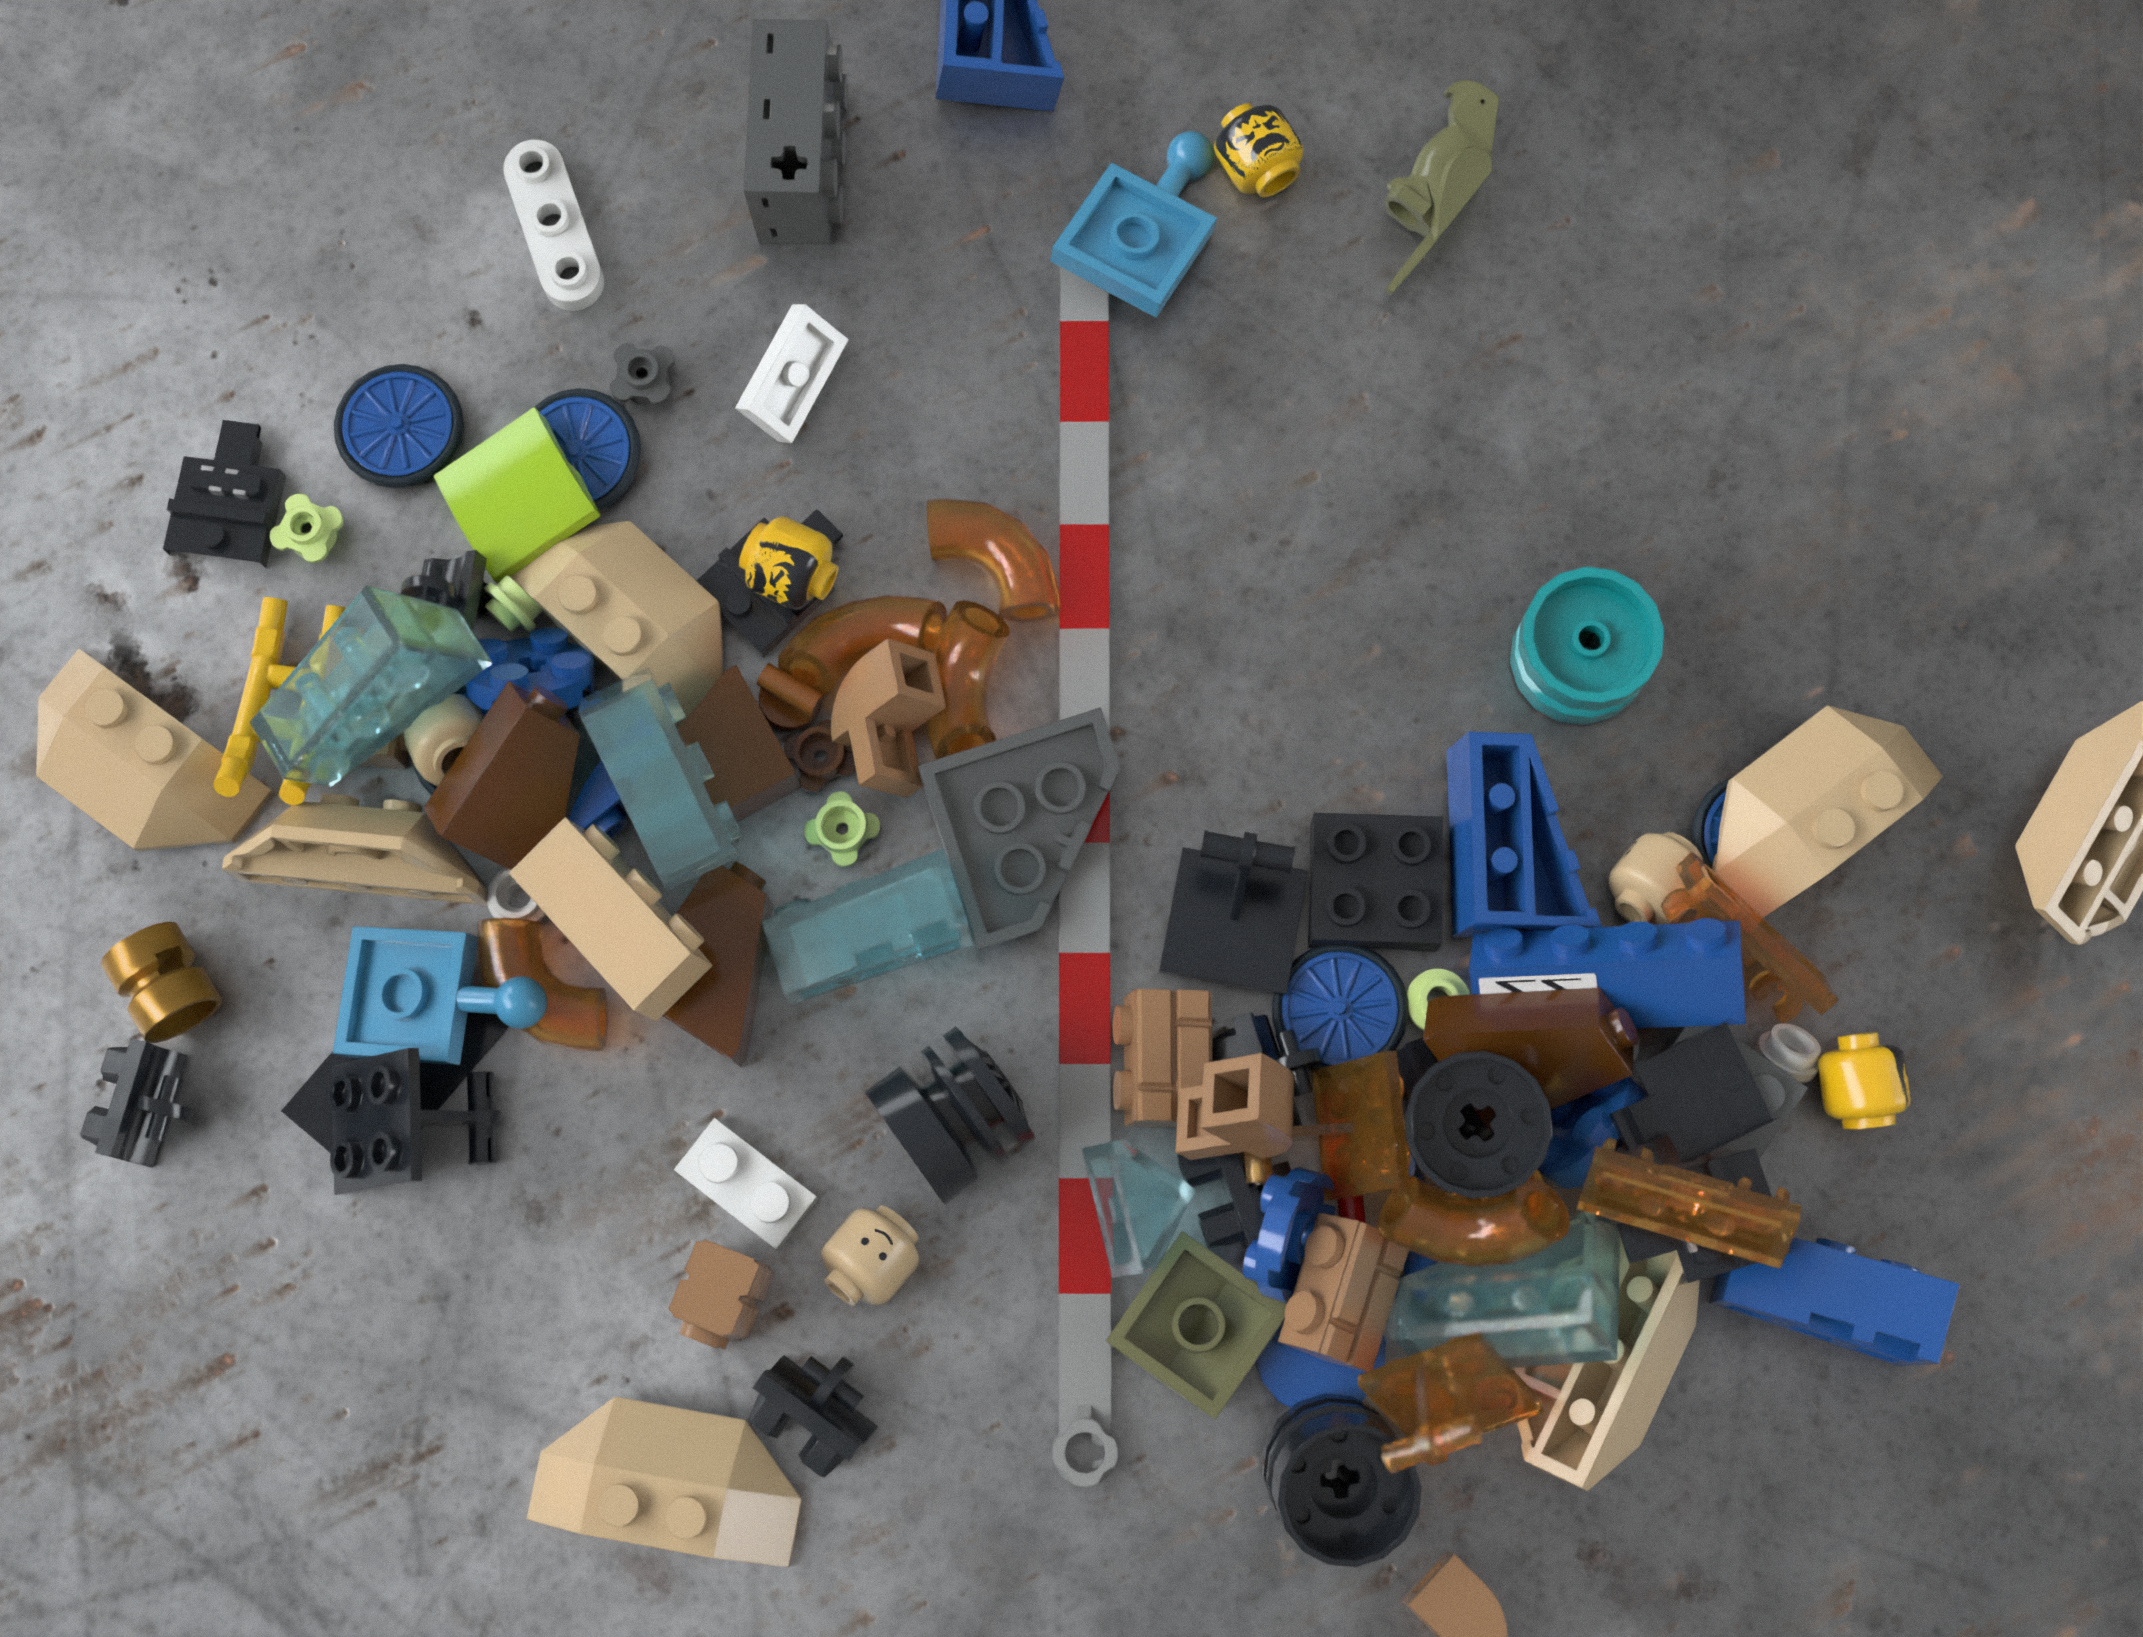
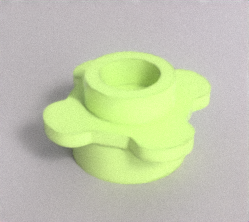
(311, 545)
(839, 811)

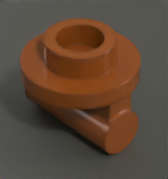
(786, 700)

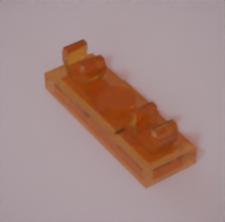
(1785, 964)
(1689, 1205)

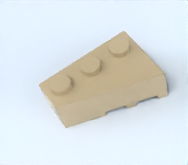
(613, 917)

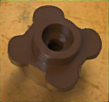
(815, 773)

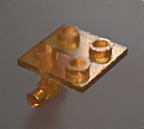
(1356, 1128)
(1447, 1399)

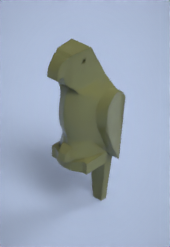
(1445, 171)

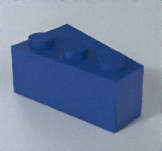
(996, 54)
(1507, 841)
(1846, 1301)

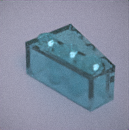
(366, 684)
(660, 777)
(868, 928)
(1533, 1312)

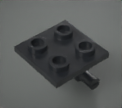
(1235, 914)
(382, 1119)

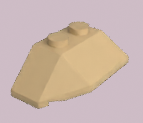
(630, 608)
(135, 763)
(1816, 803)
(2087, 833)
(357, 851)
(1604, 1408)
(669, 1484)

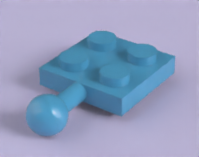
(1139, 234)
(417, 992)

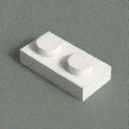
(792, 373)
(746, 1184)

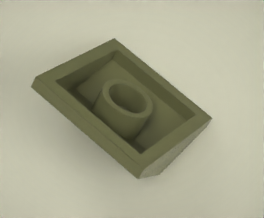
(1197, 1325)

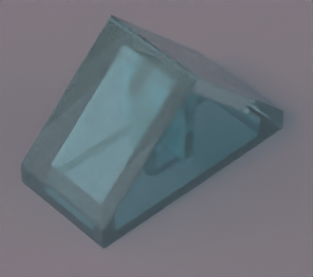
(1135, 1205)

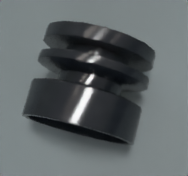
(952, 1114)
(1470, 1163)
(1362, 1509)

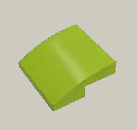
(516, 495)

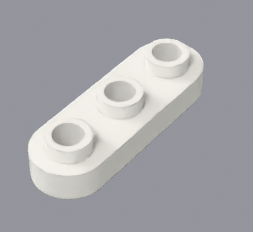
(557, 245)

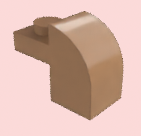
(879, 709)
(1238, 1109)
(1456, 1601)

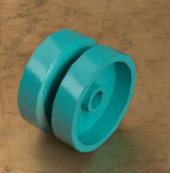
(1580, 611)

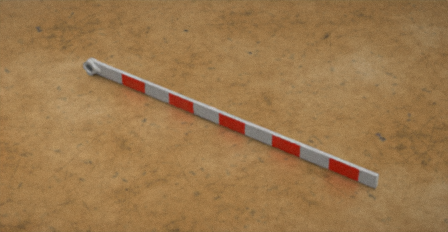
(1085, 893)

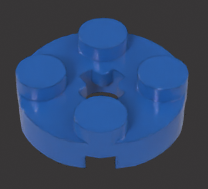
(540, 661)
(1582, 1127)
(1289, 1218)

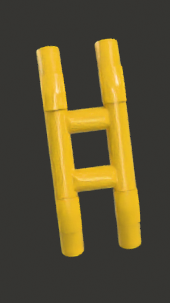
(262, 677)

